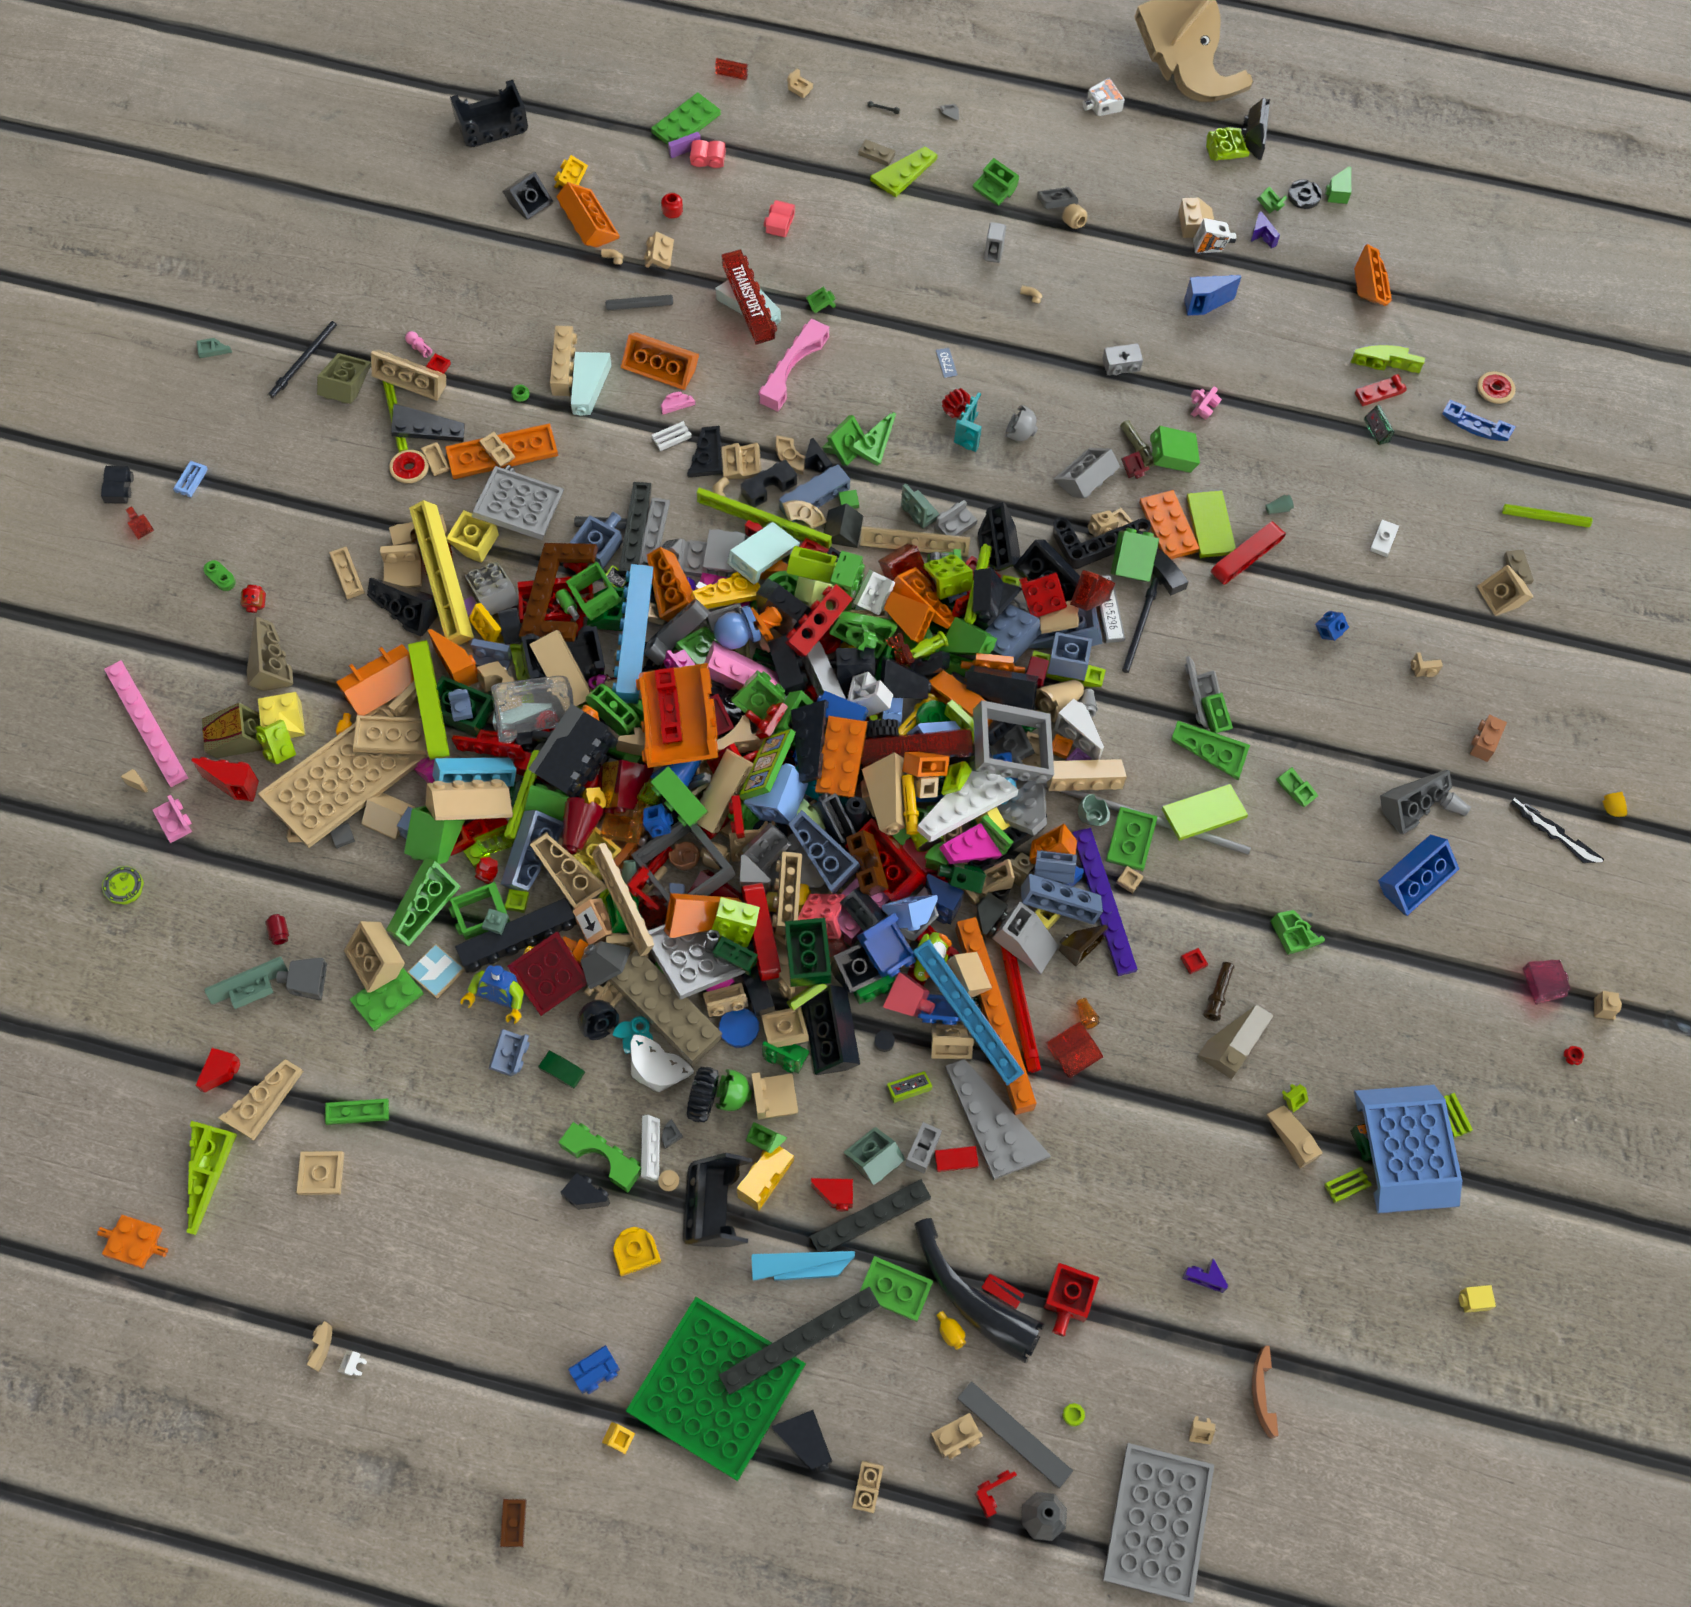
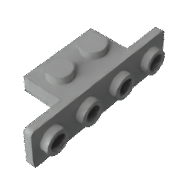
(1202, 686)

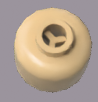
(1074, 216)
(708, 861)

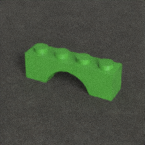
(579, 1142)

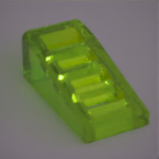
(498, 846)

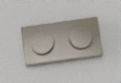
(876, 152)
(1519, 564)

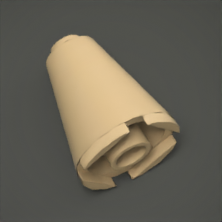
(1055, 697)

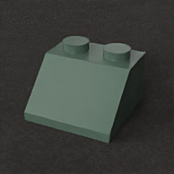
(875, 1155)

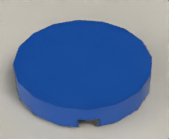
(739, 1028)

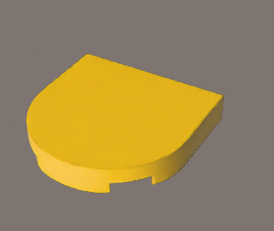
(635, 1250)

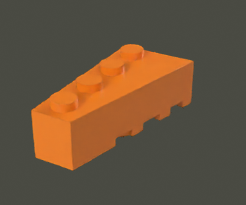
(669, 583)

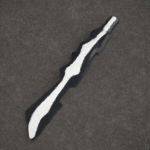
(1554, 831)

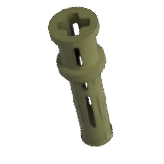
(1144, 449)

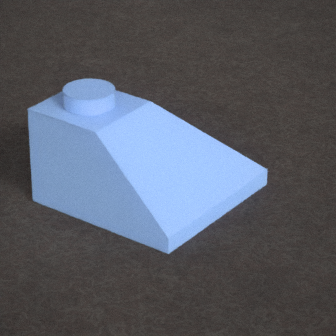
(912, 910)

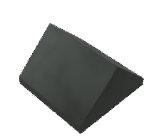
(844, 525)

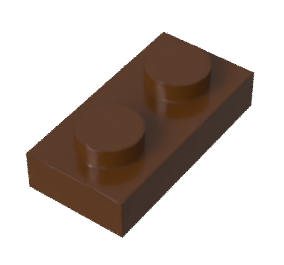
(513, 1523)

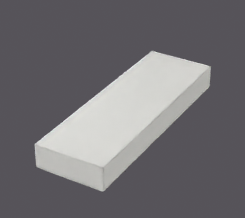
(650, 1148)

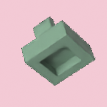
(495, 921)

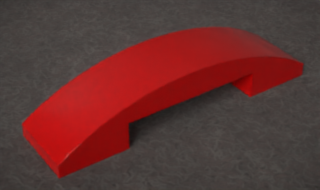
(669, 705)

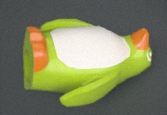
(941, 943)

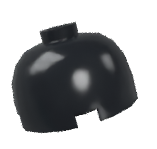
(597, 1018)

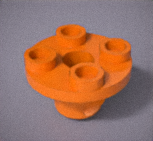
(767, 620)

